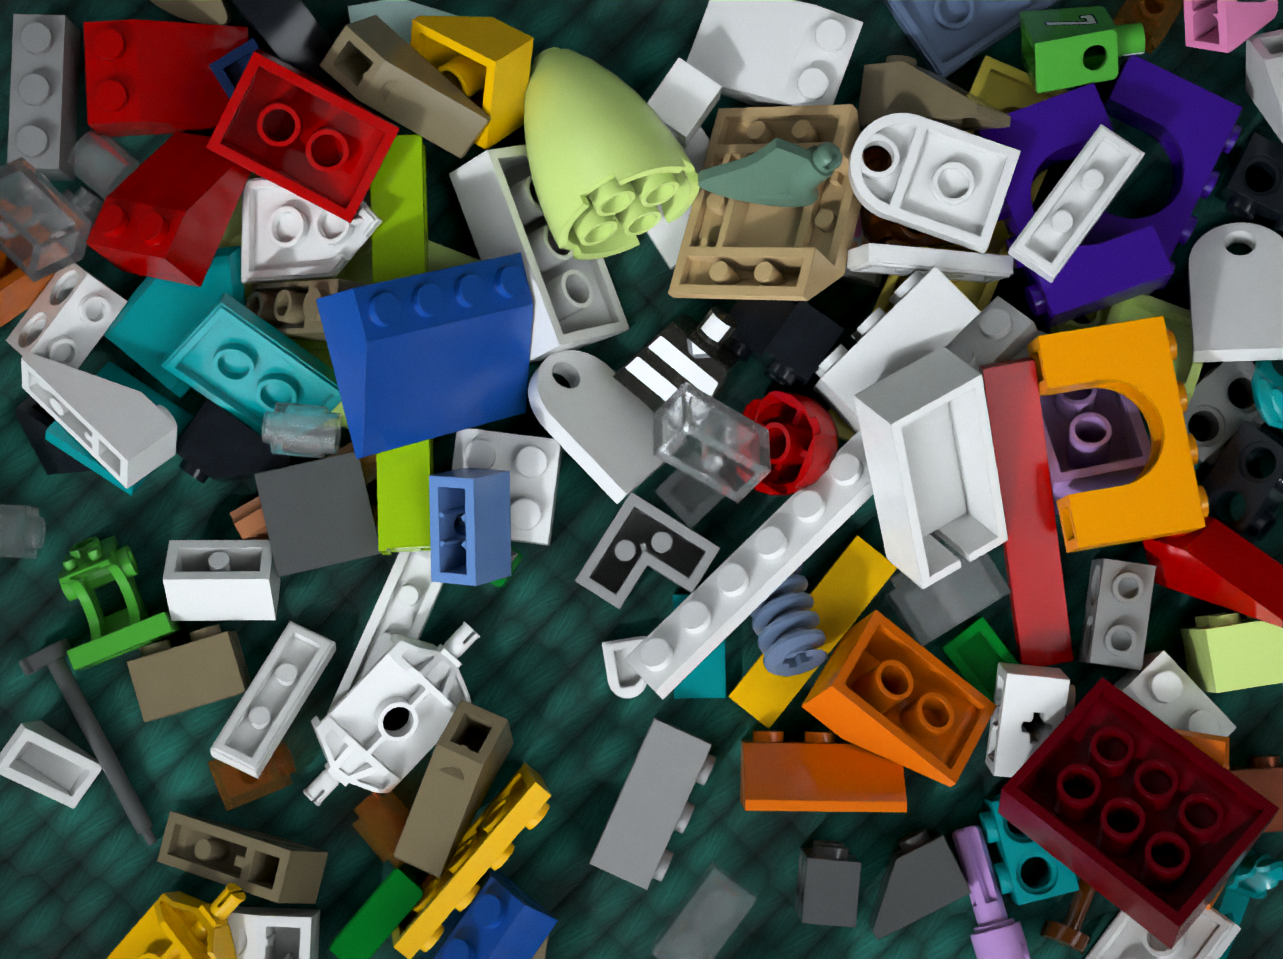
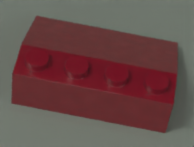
(1136, 811)

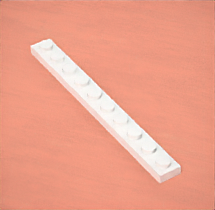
(796, 529)

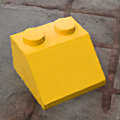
(484, 62)

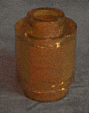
(382, 824)

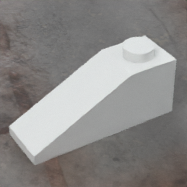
(106, 418)

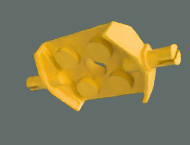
(183, 928)

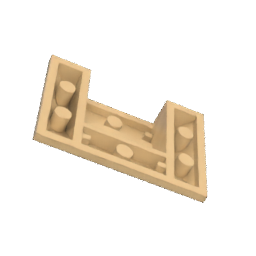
(763, 249)

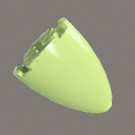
(600, 157)

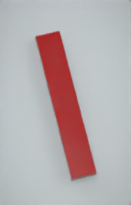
(1029, 513)

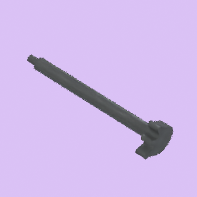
(53, 657)

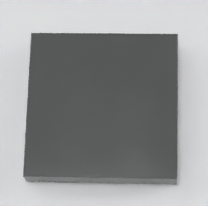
(318, 513)

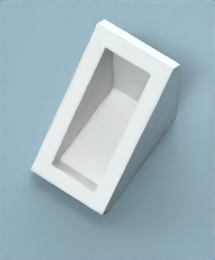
(48, 763)

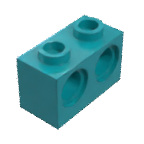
(1013, 852)

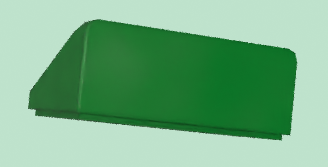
(378, 916)

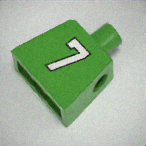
(1075, 46)

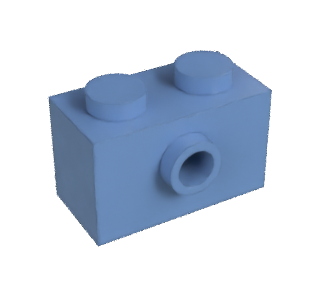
(470, 526)

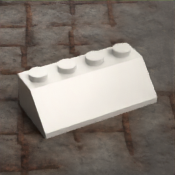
(570, 296)

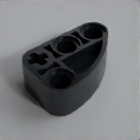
(291, 35)

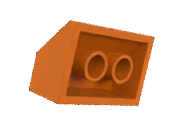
(817, 775)

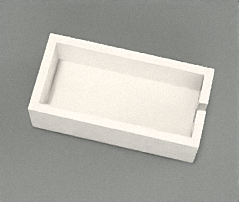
(932, 465)

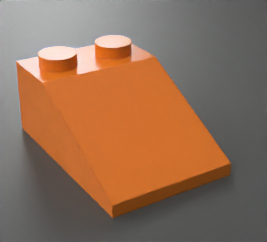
(899, 701)

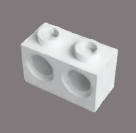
(67, 317)

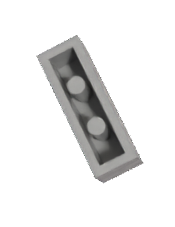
(44, 93)
(653, 804)

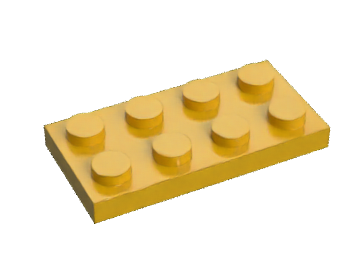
(483, 847)

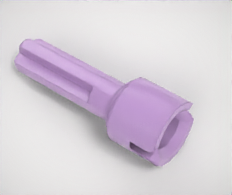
(996, 933)

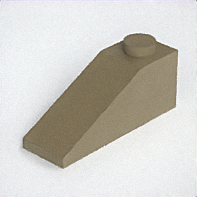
(906, 88)
(251, 859)

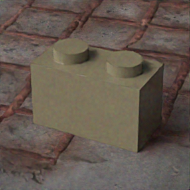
(190, 674)

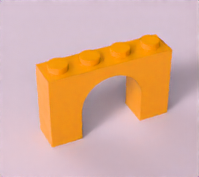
(1137, 363)

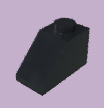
(225, 448)

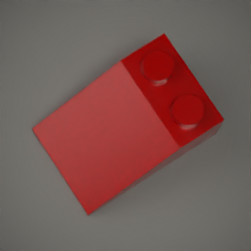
(155, 75)
(302, 135)
(170, 212)

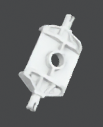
(406, 676)

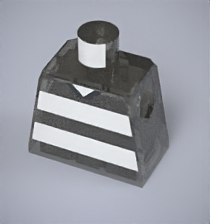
(683, 354)

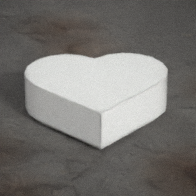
(620, 675)

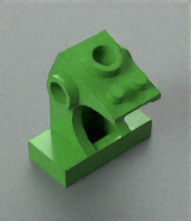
(92, 566)

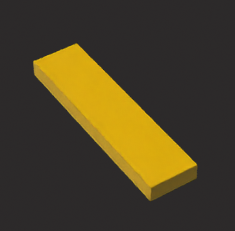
(838, 602)

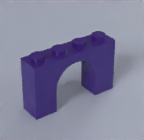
(1190, 128)
(1094, 273)

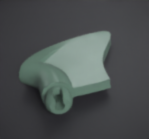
(774, 175)

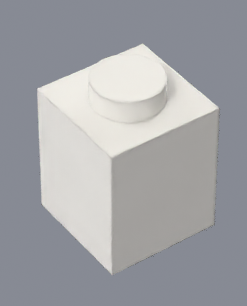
(685, 100)

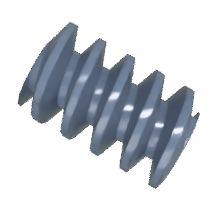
(787, 629)

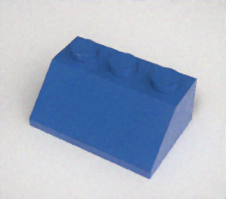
(495, 925)

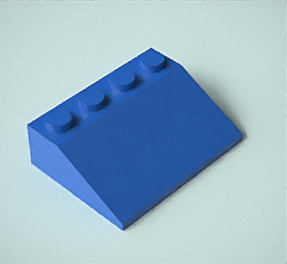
(430, 352)

